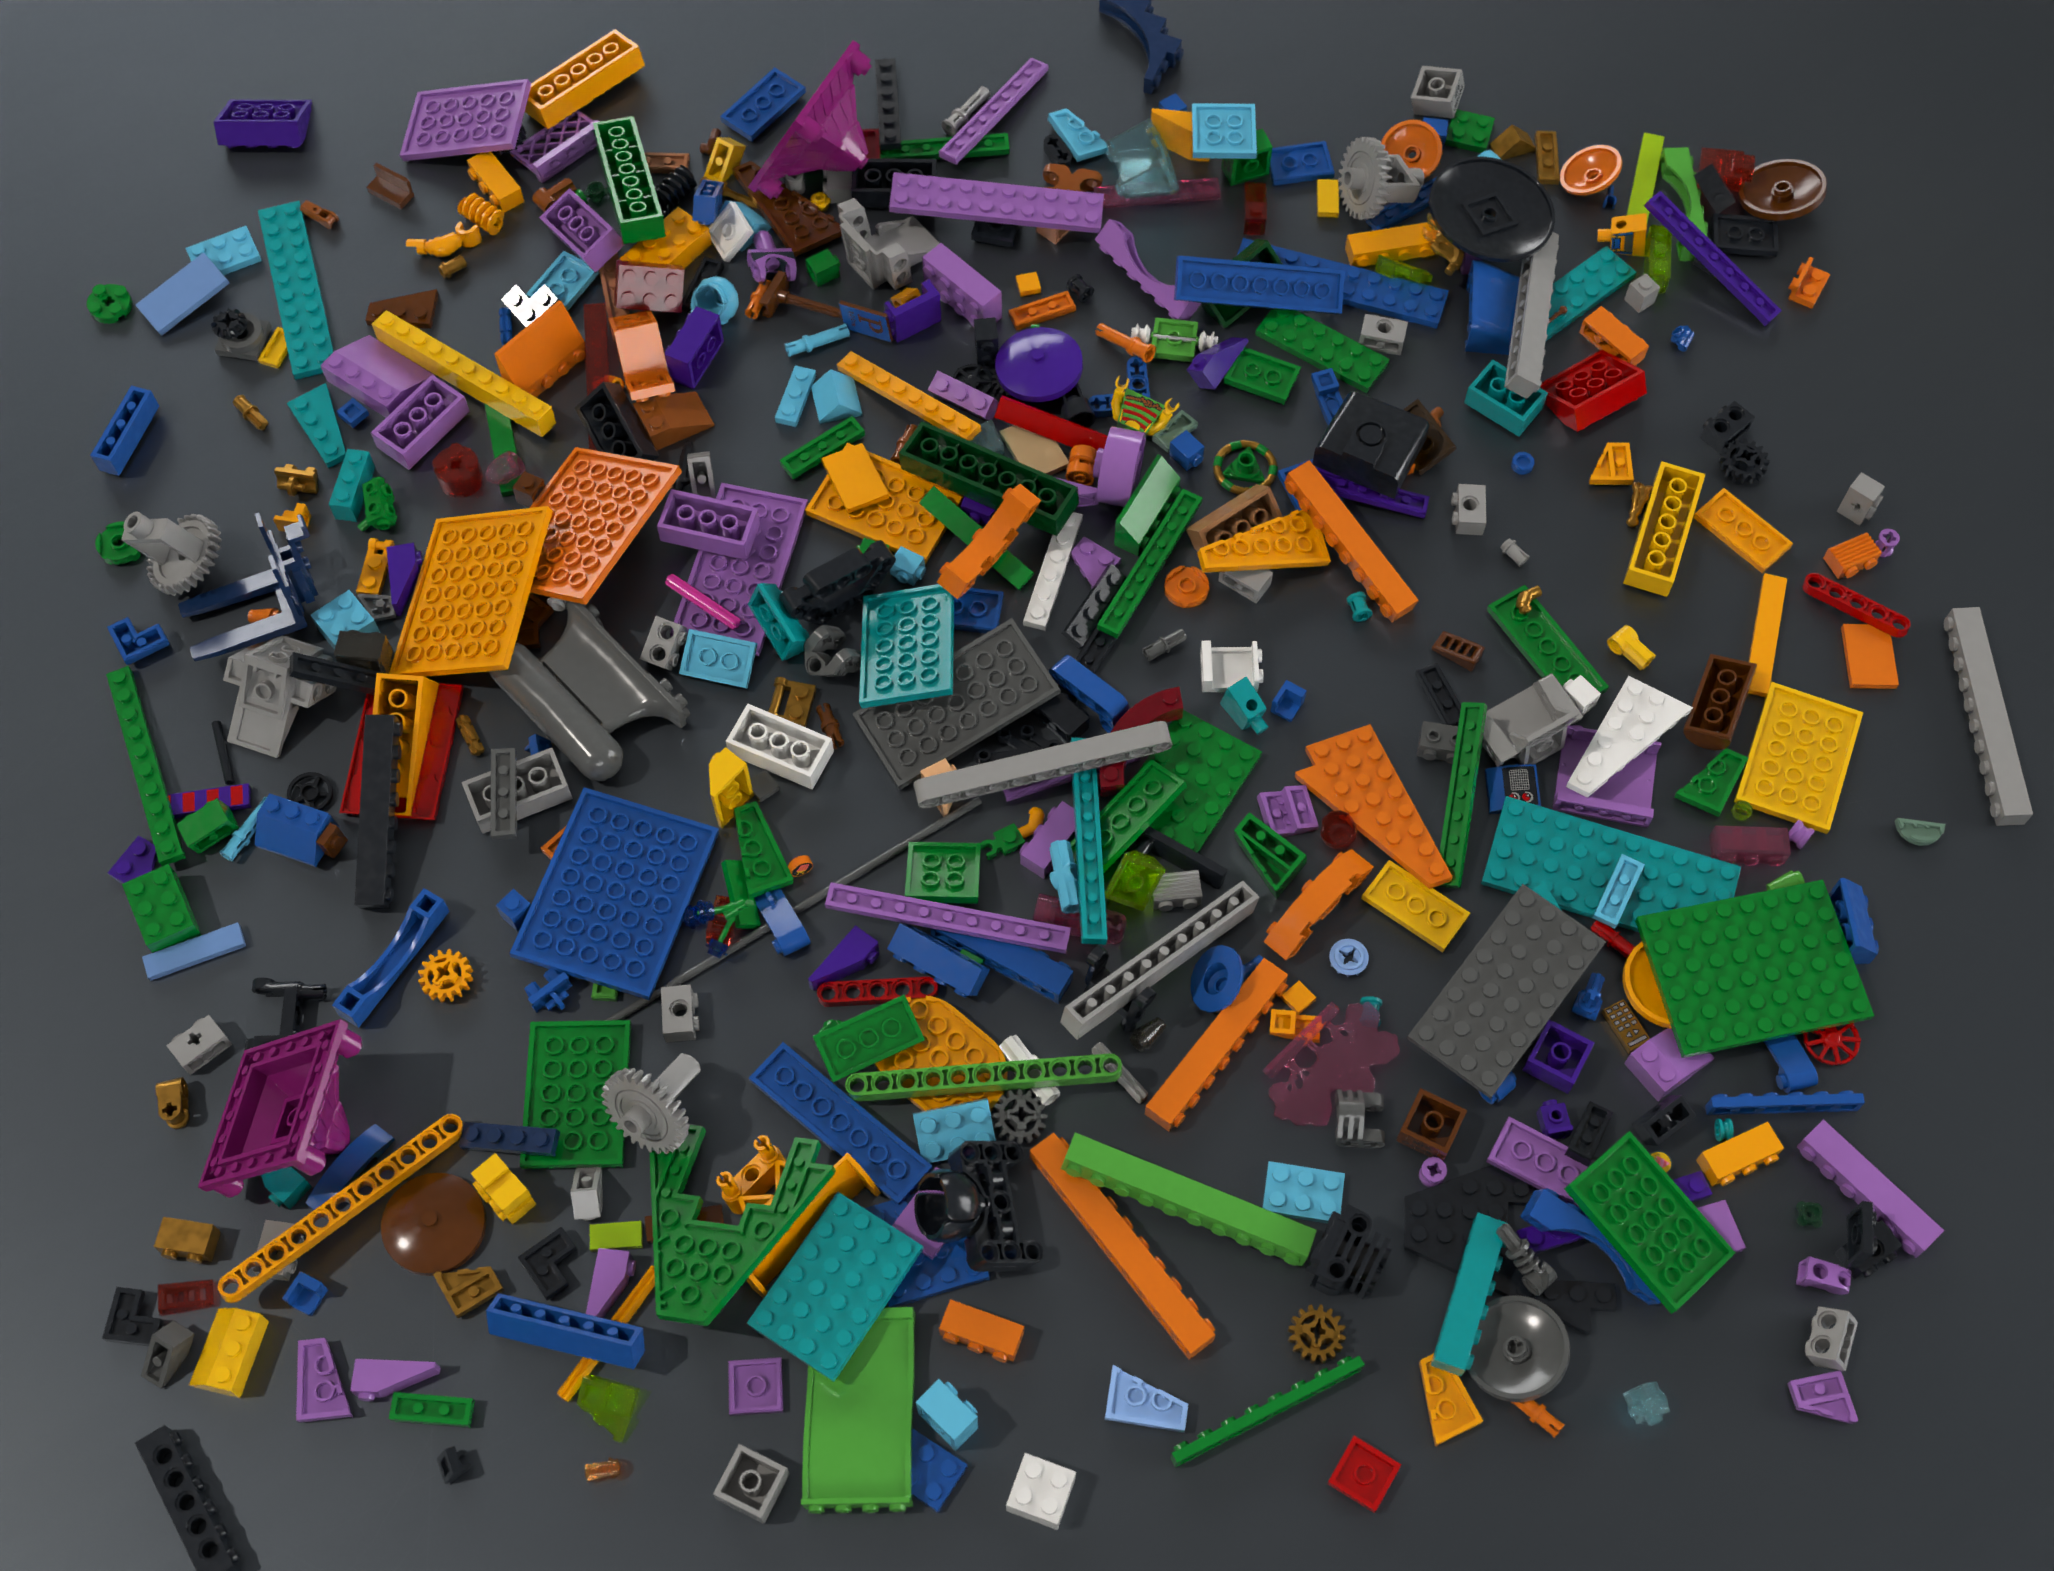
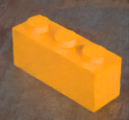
(495, 181)
(1740, 1155)

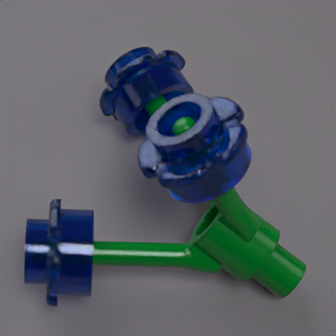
(705, 912)

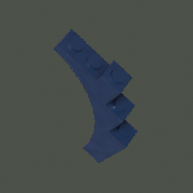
(1151, 30)

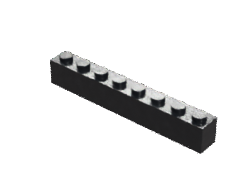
(377, 812)

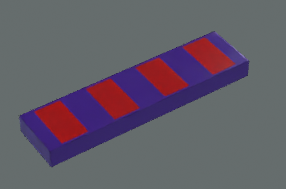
(234, 796)

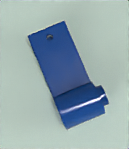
(783, 922)
(1794, 1065)

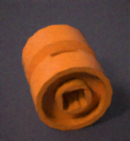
(1081, 465)

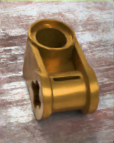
(173, 1102)

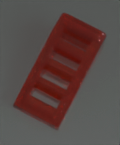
(714, 931)
(174, 1288)

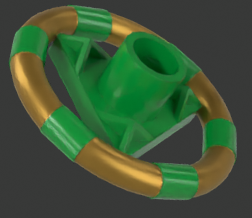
(1244, 466)

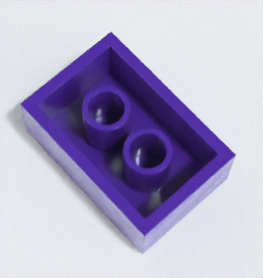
(694, 347)

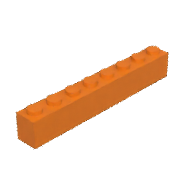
(1350, 541)
(1215, 1046)

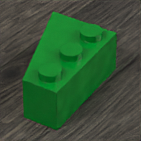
(1269, 853)

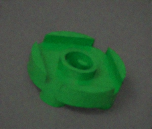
(103, 294)
(115, 554)

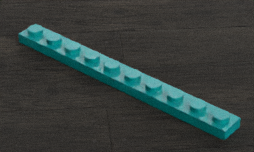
(1089, 857)

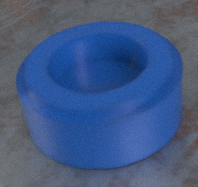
(1522, 463)

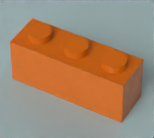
(1613, 336)
(981, 1331)

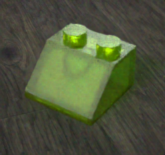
(1135, 880)

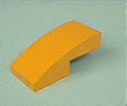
(1289, 1024)

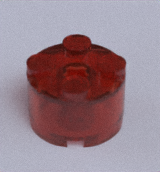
(458, 471)

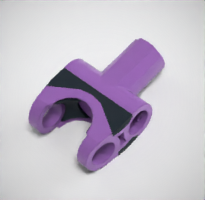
(768, 258)

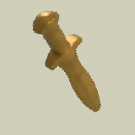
(734, 195)

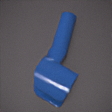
(1610, 197)

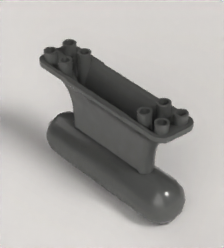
(587, 692)

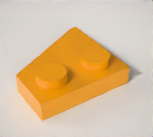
(1614, 466)

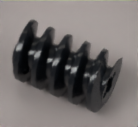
(674, 186)

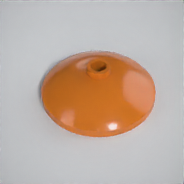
(1415, 137)
(1591, 170)

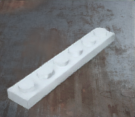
(1052, 574)

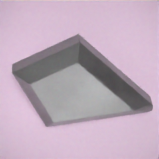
(378, 606)

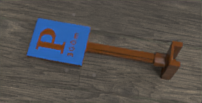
(855, 317)

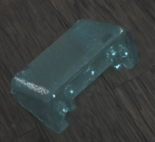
(1142, 162)

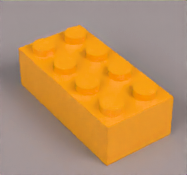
(681, 246)

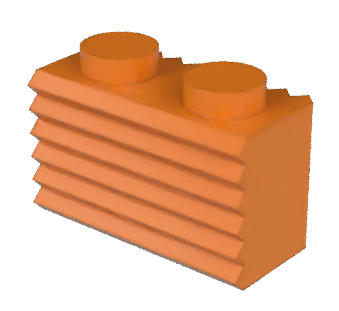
(1852, 556)

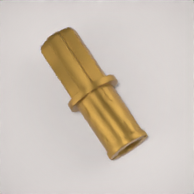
(250, 412)

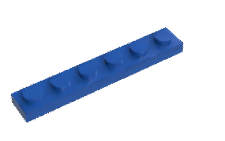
(1791, 1103)

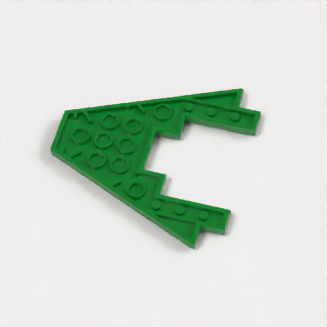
(707, 1262)

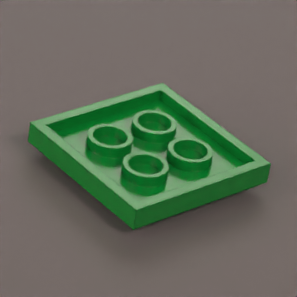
(943, 872)

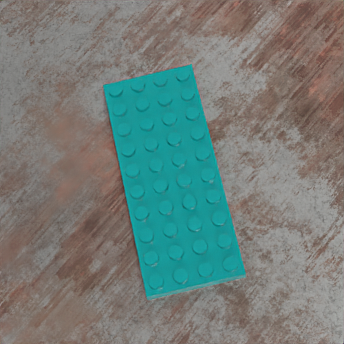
(1580, 856)

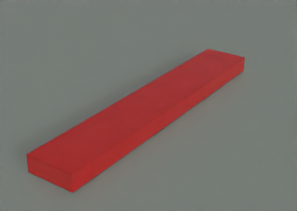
(1048, 424)

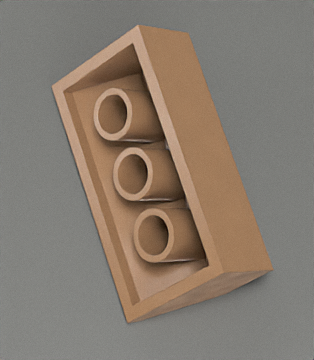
(1238, 515)

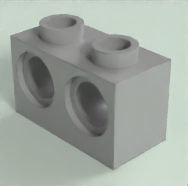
(657, 641)
(1837, 1339)

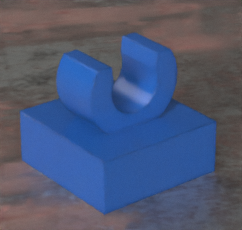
(537, 744)

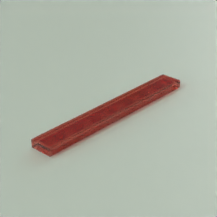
(596, 348)

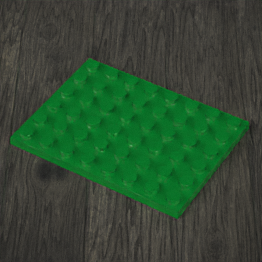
(1753, 968)

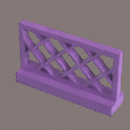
(563, 152)

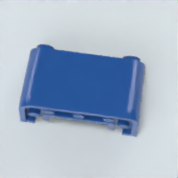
(1490, 308)

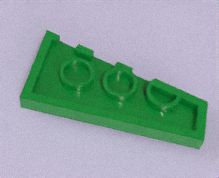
(760, 855)

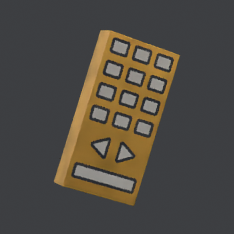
(1625, 1025)

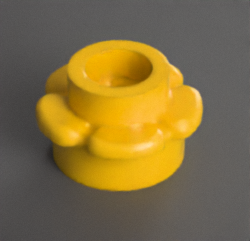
(821, 200)

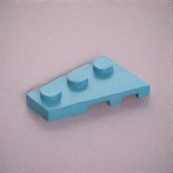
(1077, 137)

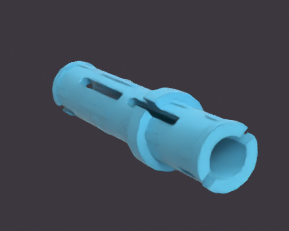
(807, 342)
(242, 836)

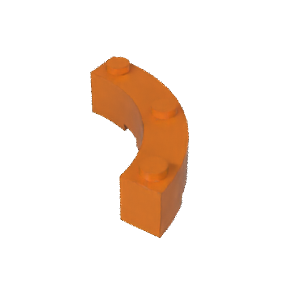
(989, 542)
(1316, 902)

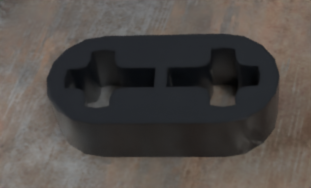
(1060, 150)

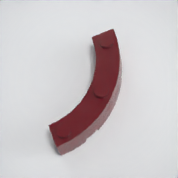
(1157, 707)

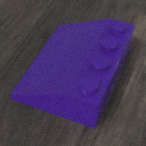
(263, 122)

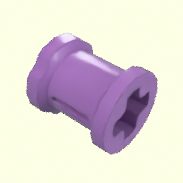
(1889, 544)

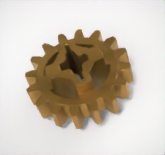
(1306, 1333)

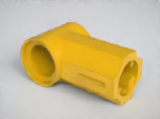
(1626, 642)

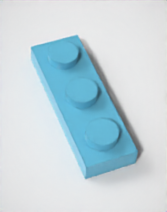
(795, 396)
(1618, 891)

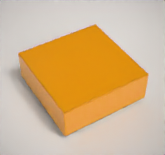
(1028, 284)
(1298, 997)

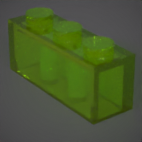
(1658, 256)

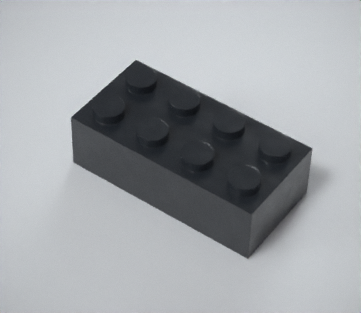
(873, 182)

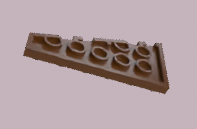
(790, 215)

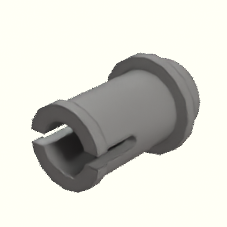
(1514, 552)

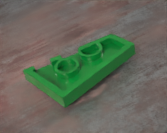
(1715, 783)

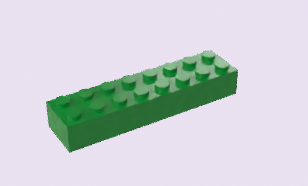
(629, 180)

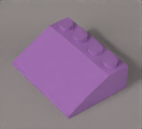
(374, 374)

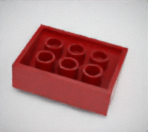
(1593, 389)

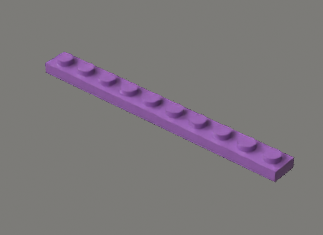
(948, 918)

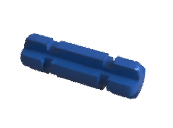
(505, 325)

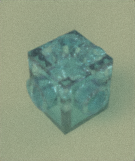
(1647, 1403)

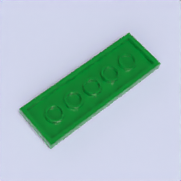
(1323, 347)
(1543, 641)
(1135, 810)

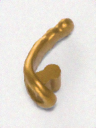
(1639, 498)

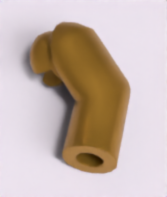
(1525, 597)

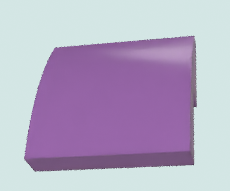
(1288, 810)

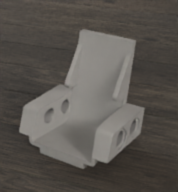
(886, 253)
(268, 694)
(1530, 723)

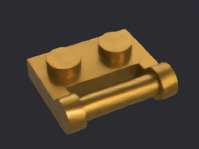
(798, 703)

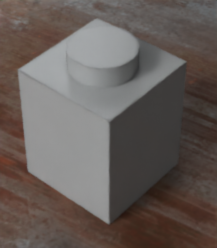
(1642, 293)

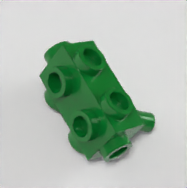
(378, 505)

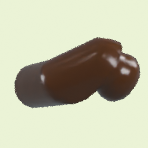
(707, 148)

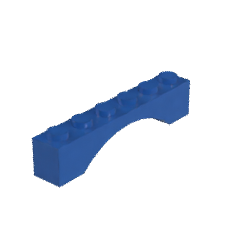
(365, 993)
(1550, 1213)

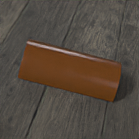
(1719, 702)

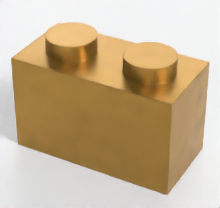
(187, 1239)

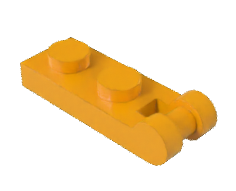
(374, 568)

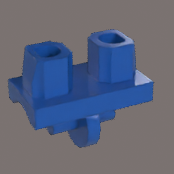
(551, 993)

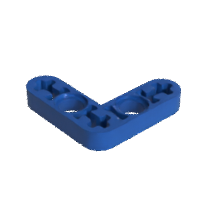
(1142, 377)

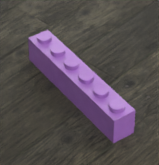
(1864, 1182)

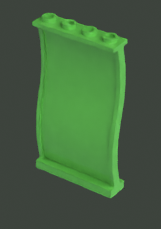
(863, 1424)

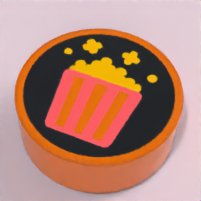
(800, 865)

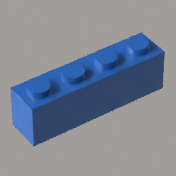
(125, 430)
(938, 960)

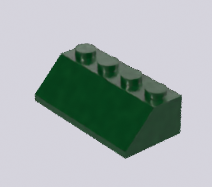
(1258, 251)

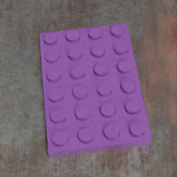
(465, 120)

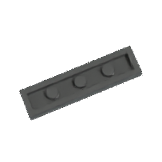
(503, 793)

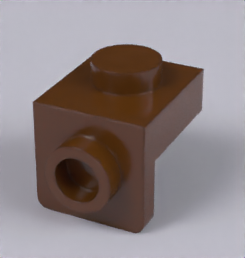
(332, 840)

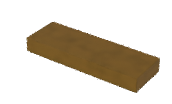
(1547, 157)

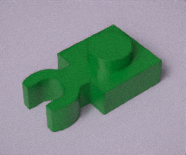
(1005, 840)

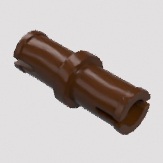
(830, 725)

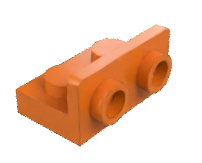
(1808, 284)

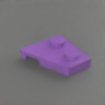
(1824, 1396)

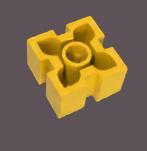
(502, 1190)

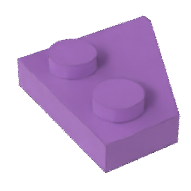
(1092, 559)

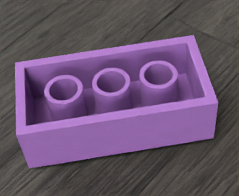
(582, 230)
(961, 285)
(420, 422)
(708, 524)

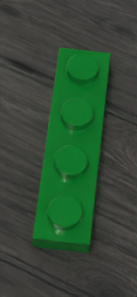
(822, 446)

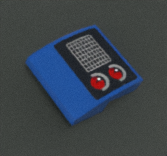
(1512, 781)

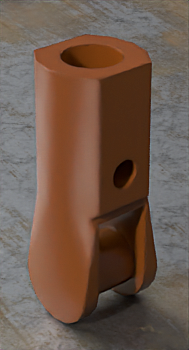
(318, 214)

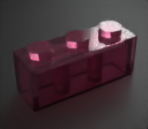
(1750, 845)

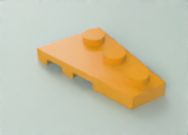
(1447, 1402)

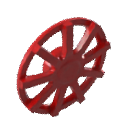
(1831, 1040)

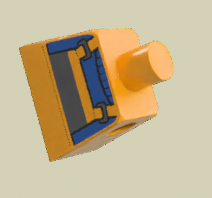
(1626, 234)

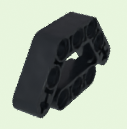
(838, 584)

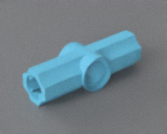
(1065, 876)

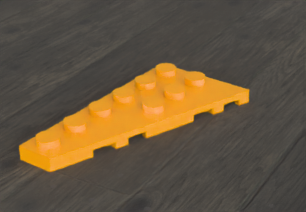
(1271, 545)

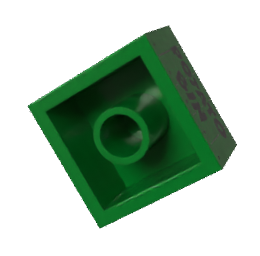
(1244, 170)

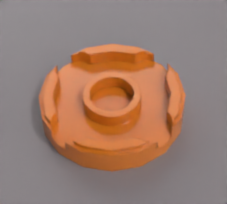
(1186, 586)

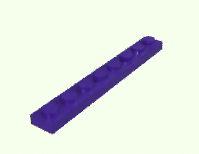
(1712, 258)
(1692, 1185)

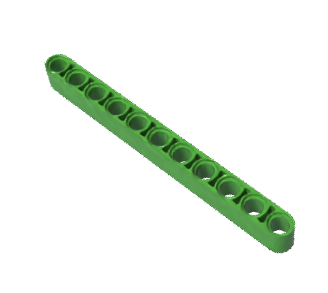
(972, 1072)

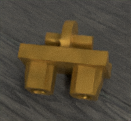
(296, 480)

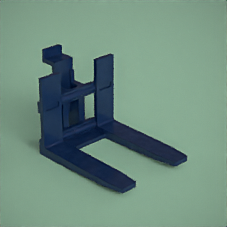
(289, 580)

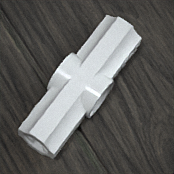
(1015, 1050)

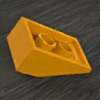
(1176, 131)

